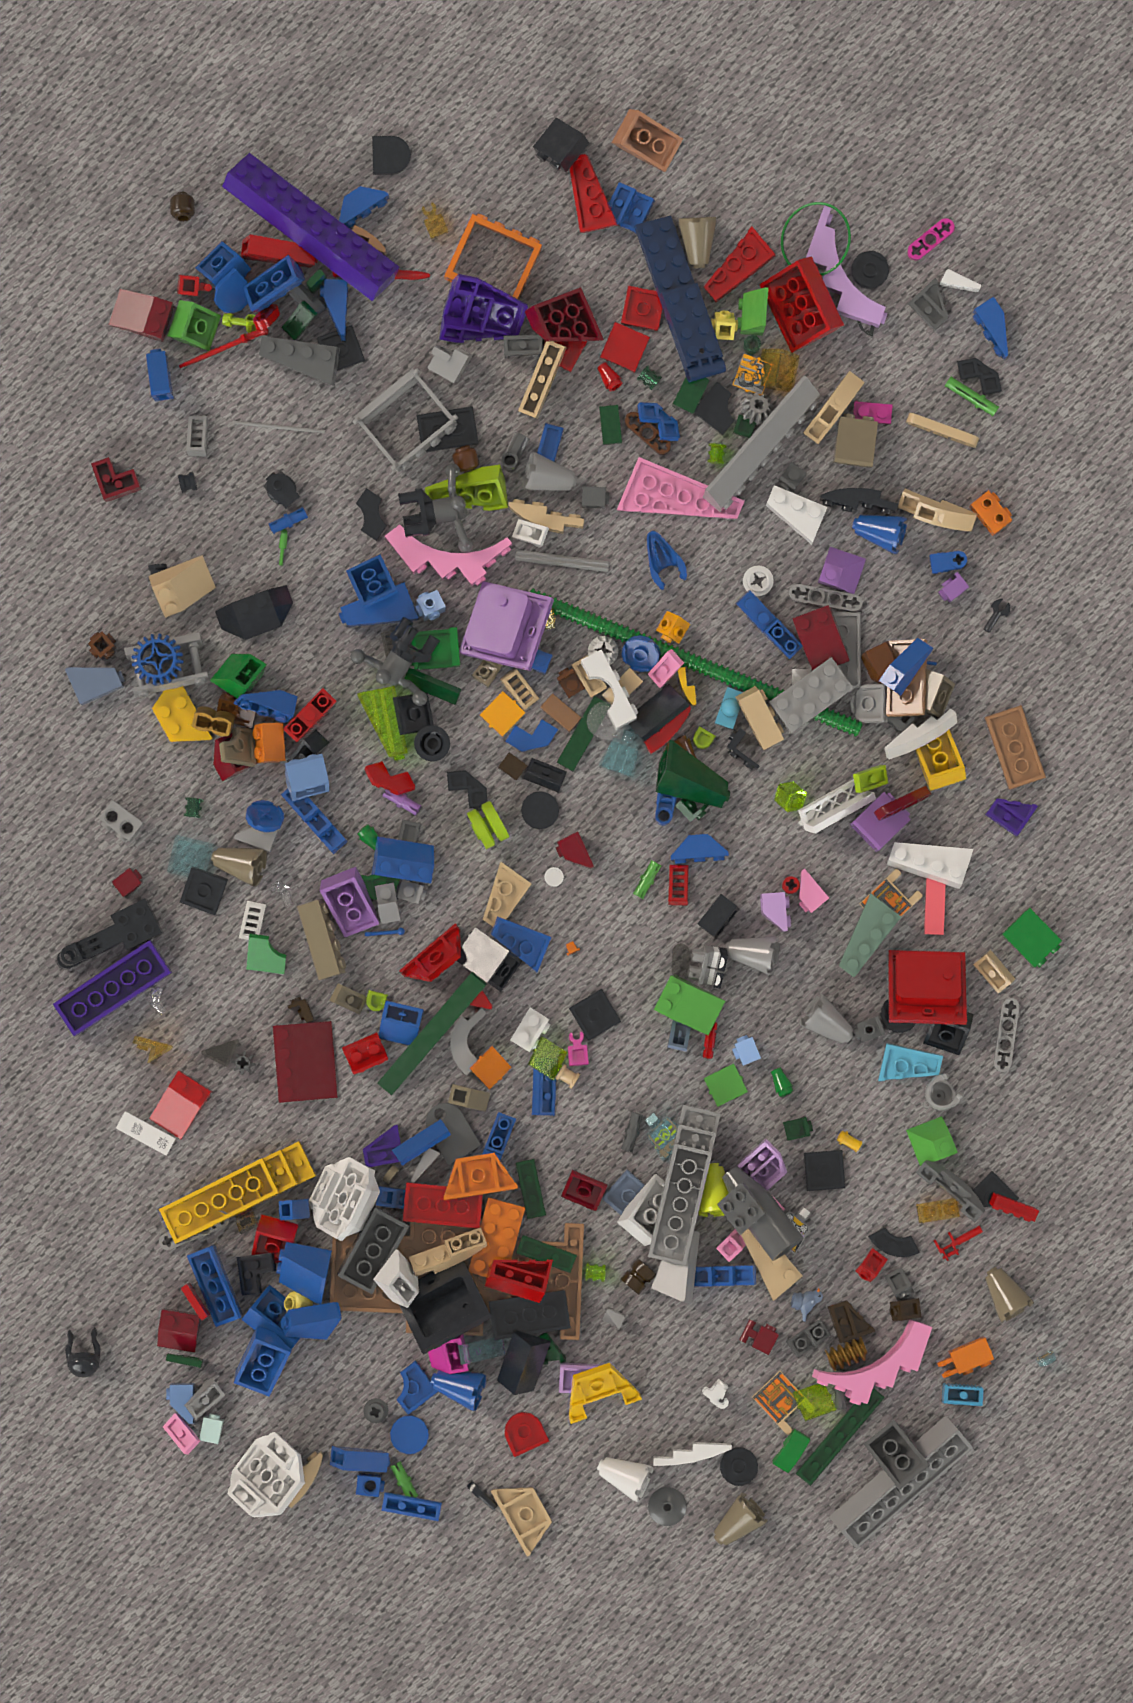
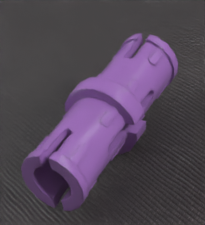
(403, 801)

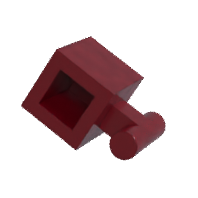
(763, 1339)

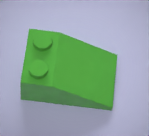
(753, 312)
(689, 1004)

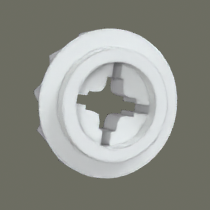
(759, 571)
(610, 644)

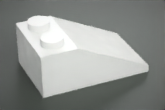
(642, 1211)

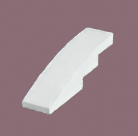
(914, 737)
(699, 1452)

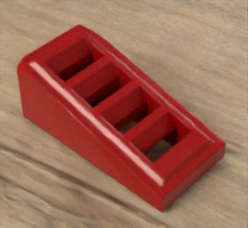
(678, 901)

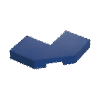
(654, 413)
(540, 738)

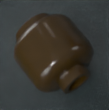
(182, 206)

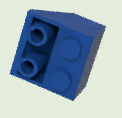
(400, 1023)

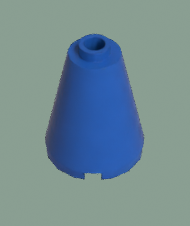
(881, 530)
(460, 1387)

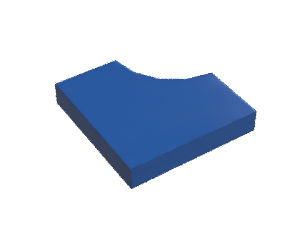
(416, 1388)

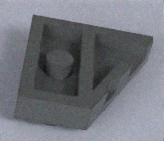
(930, 305)

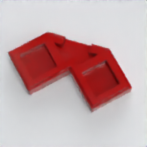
(396, 784)

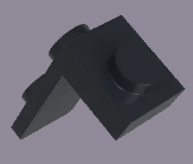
(734, 739)

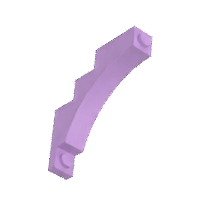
(852, 301)

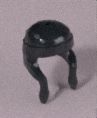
(83, 1363)

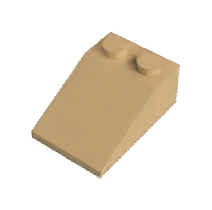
(181, 585)

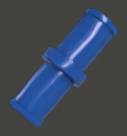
(288, 520)

